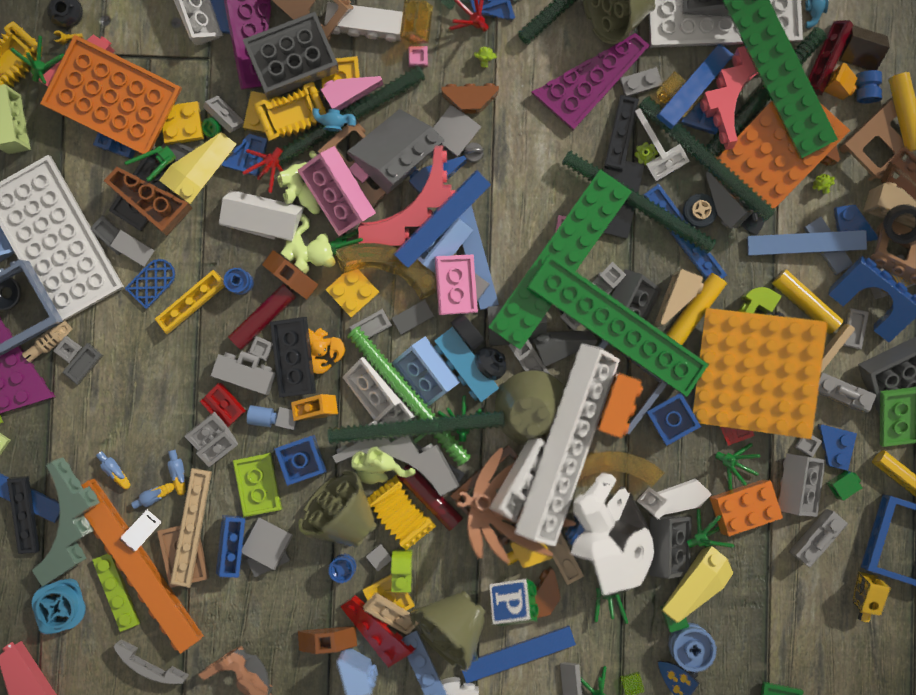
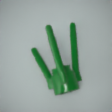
(164, 157)
(341, 242)
(600, 592)

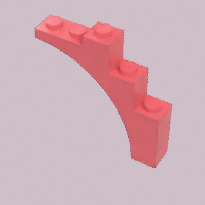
(722, 101)
(393, 230)

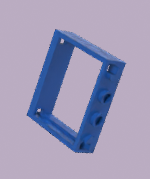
(879, 535)

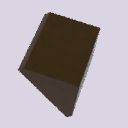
(865, 48)

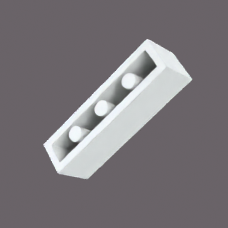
(367, 22)

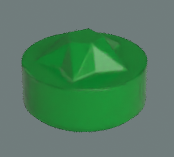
(211, 127)

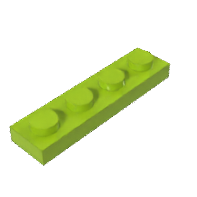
(116, 592)

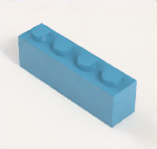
(463, 360)

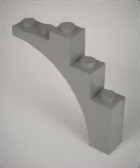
(429, 462)

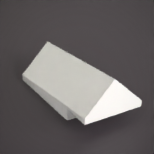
(199, 20)
(260, 215)
(376, 394)
(518, 482)

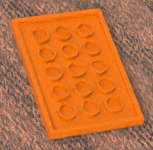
(111, 95)
(769, 159)

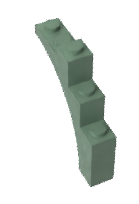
(72, 527)

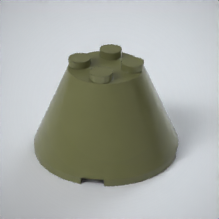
(616, 18)
(529, 405)
(339, 512)
(451, 627)

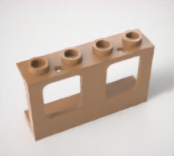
(300, 8)
(879, 127)
(372, 195)
(902, 268)

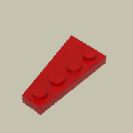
(381, 639)

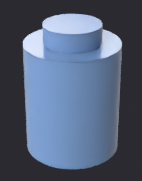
(261, 416)

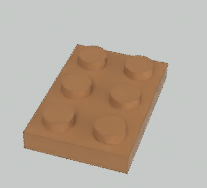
(168, 541)

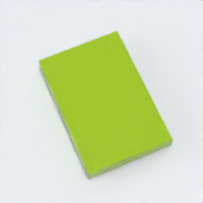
(257, 485)

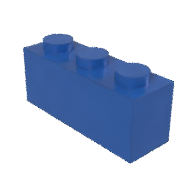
(230, 546)

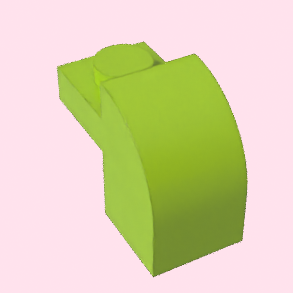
(760, 298)
(401, 570)

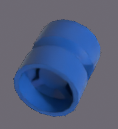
(869, 86)
(238, 281)
(342, 568)

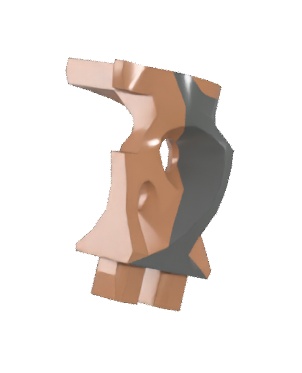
(249, 669)

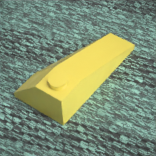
(195, 169)
(700, 583)

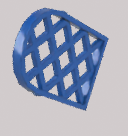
(146, 278)

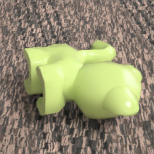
(296, 187)
(317, 251)
(371, 466)

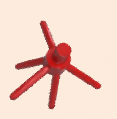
(475, 19)
(270, 160)

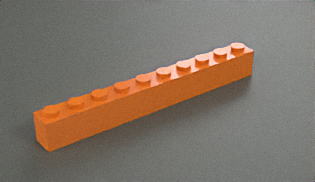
(142, 573)

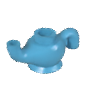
(815, 8)
(333, 119)

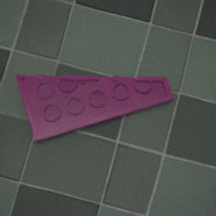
(245, 20)
(584, 86)
(18, 378)

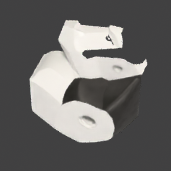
(613, 536)

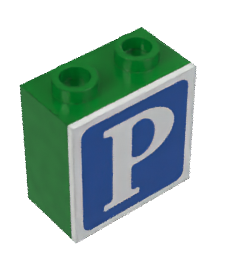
(513, 602)

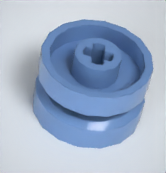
(700, 655)

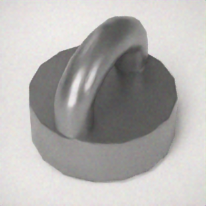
(473, 152)

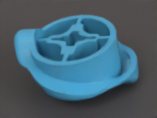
(69, 605)

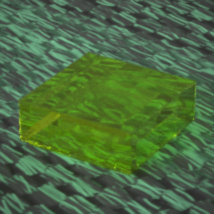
(632, 684)

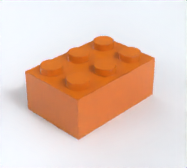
(619, 405)
(746, 507)

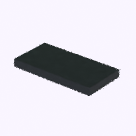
(125, 210)
(622, 220)
(293, 357)

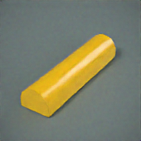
(905, 107)
(806, 300)
(190, 302)
(696, 309)
(896, 471)

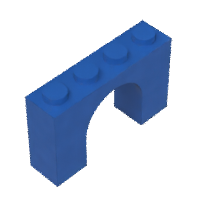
(865, 275)

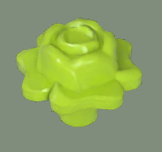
(485, 55)
(646, 153)
(823, 183)

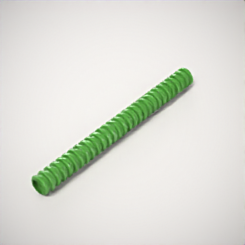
(405, 392)

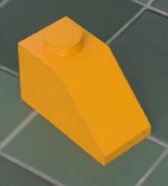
(841, 82)
(314, 407)

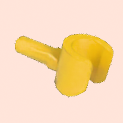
(65, 37)

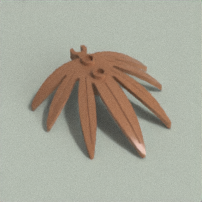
(481, 515)

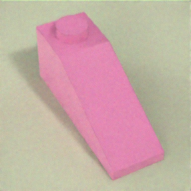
(347, 91)

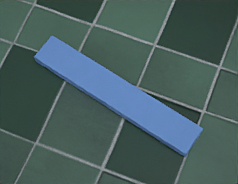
(807, 242)
(474, 246)

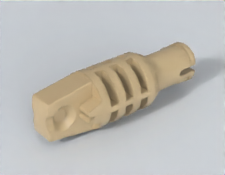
(47, 341)

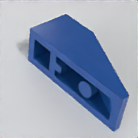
(419, 178)

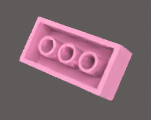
(336, 190)

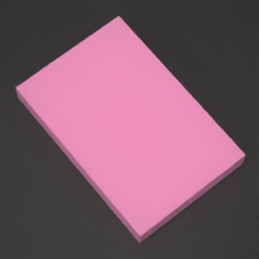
(456, 284)

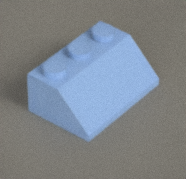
(446, 244)
(425, 371)
(357, 672)

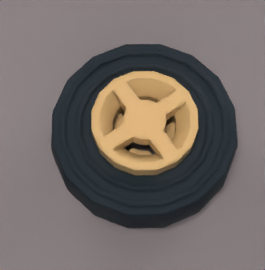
(705, 207)

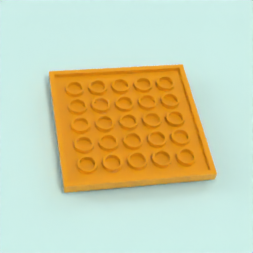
(760, 372)

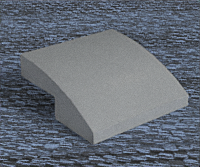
(456, 130)
(211, 439)

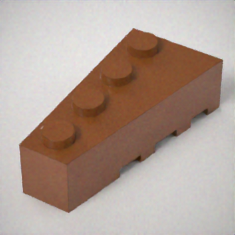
(154, 204)

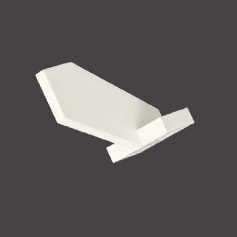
(667, 161)
(674, 499)

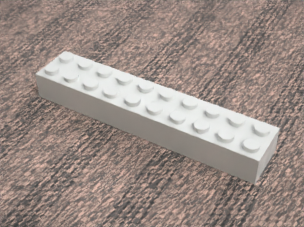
(567, 445)

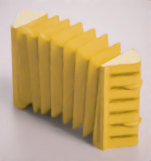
(10, 64)
(290, 113)
(399, 514)

